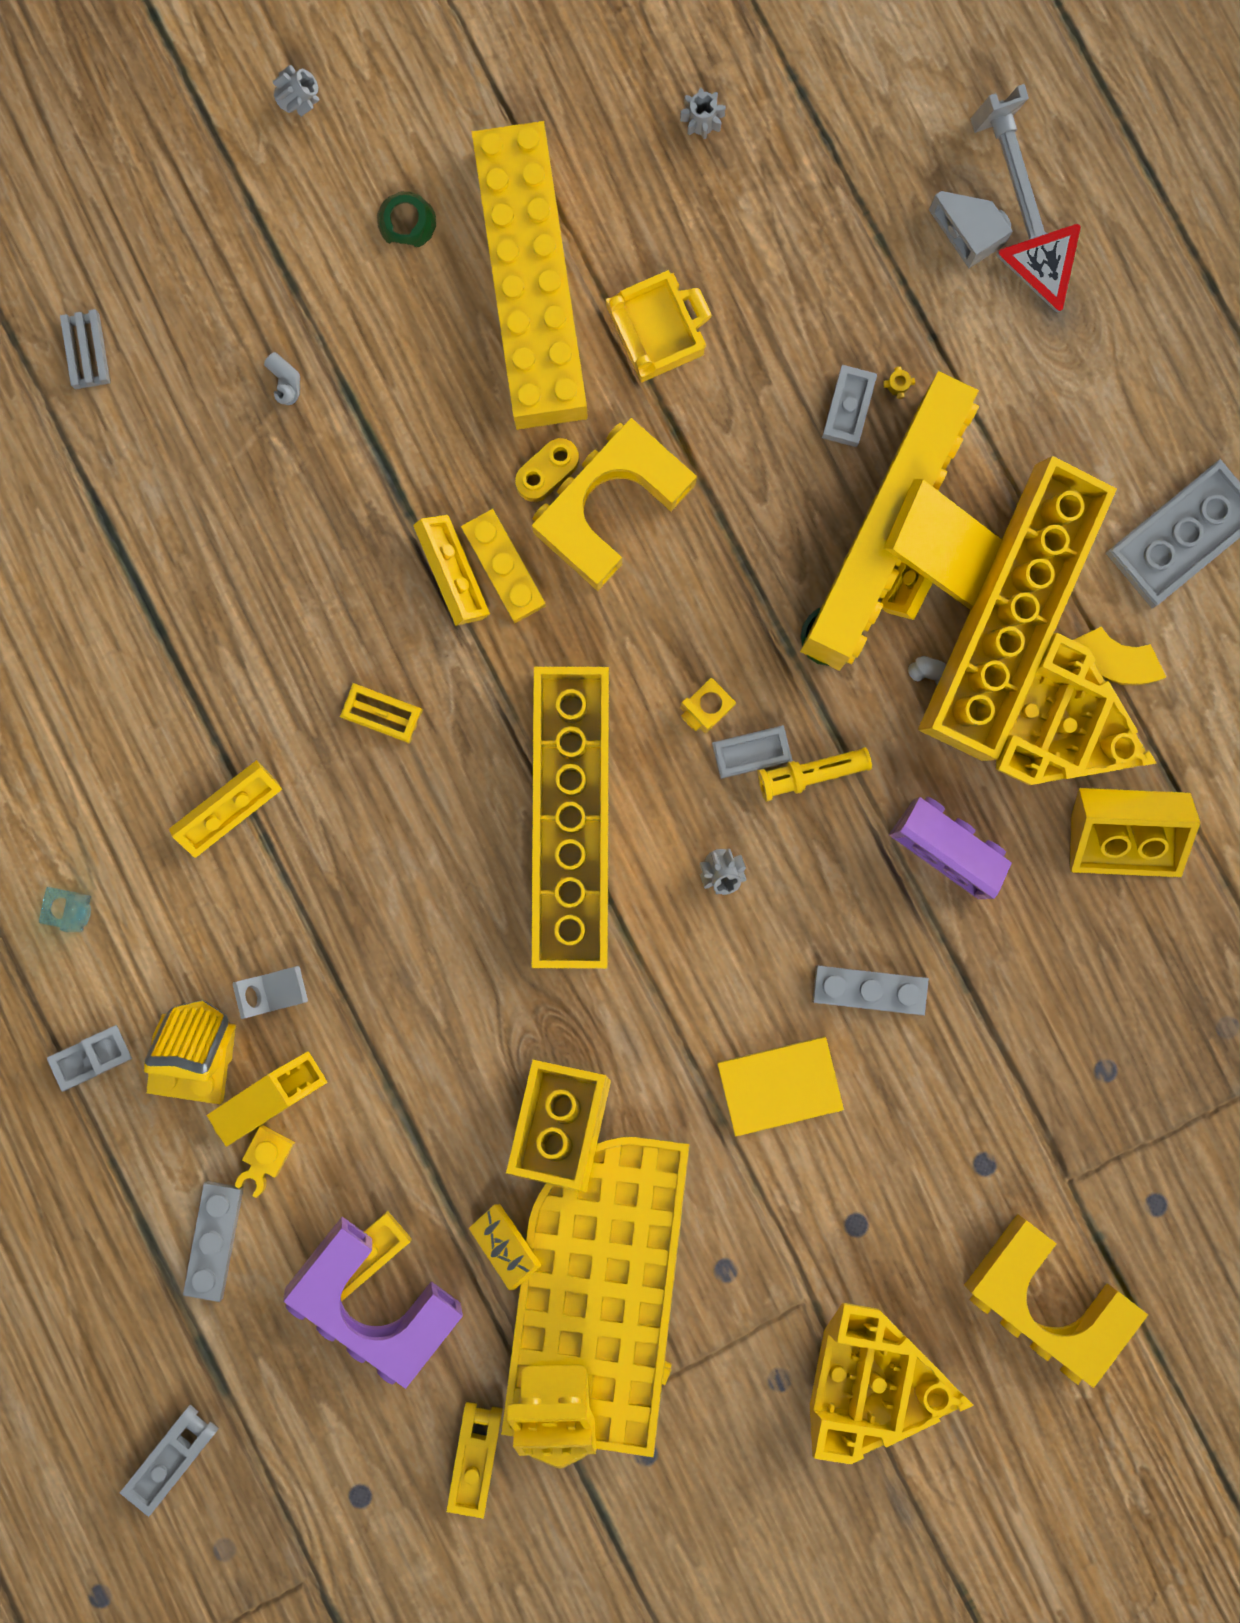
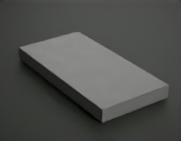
(1181, 535)

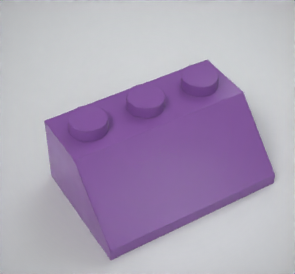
(952, 848)

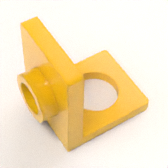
(694, 714)

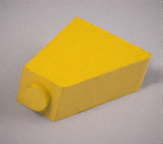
(266, 1098)

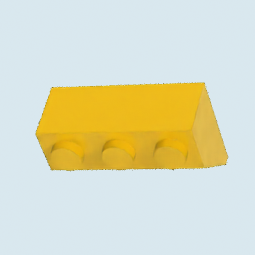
(1132, 832)

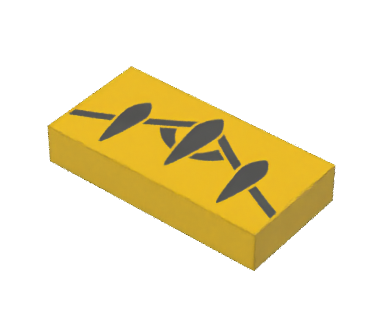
(504, 1247)

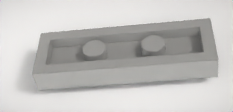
(870, 990)
(213, 1241)

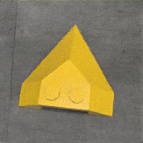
(1070, 722)
(873, 1387)

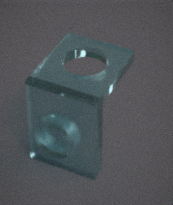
(75, 914)

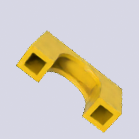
(627, 455)
(1082, 1347)

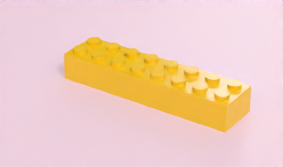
(529, 275)
(868, 567)
(1017, 609)
(570, 817)

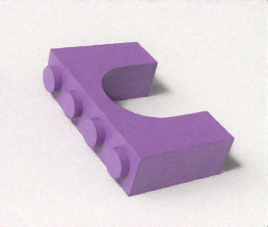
(395, 1348)

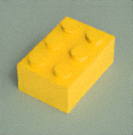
(559, 1125)

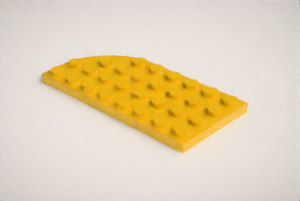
(606, 1286)

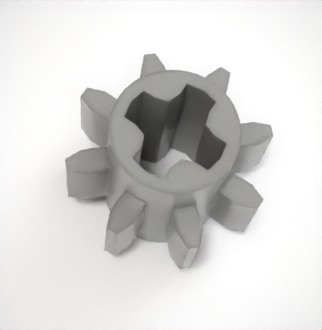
(295, 90)
(702, 113)
(723, 871)

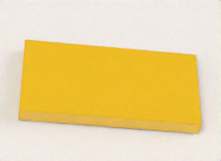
(943, 543)

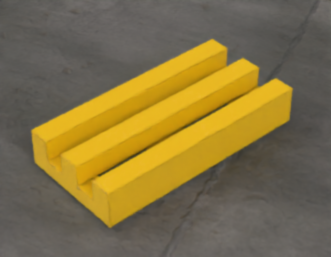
(410, 724)

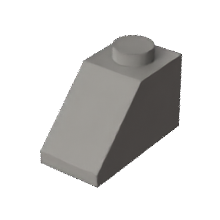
(971, 225)

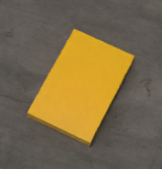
(780, 1086)

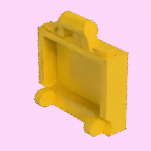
(657, 324)

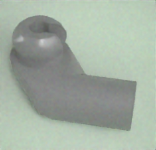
(288, 379)
(927, 668)

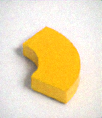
(1122, 663)

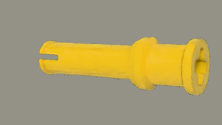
(796, 776)

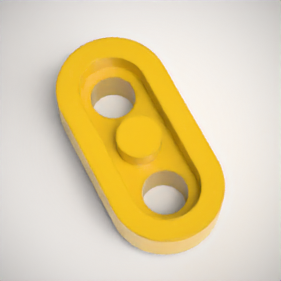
(550, 471)

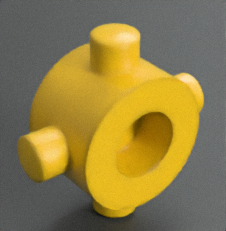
(899, 382)

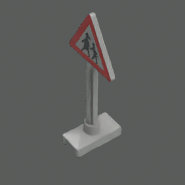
(1045, 258)

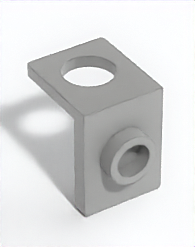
(273, 992)

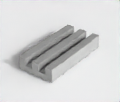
(79, 320)

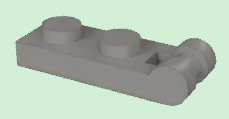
(168, 1462)

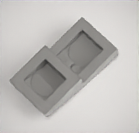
(89, 1058)

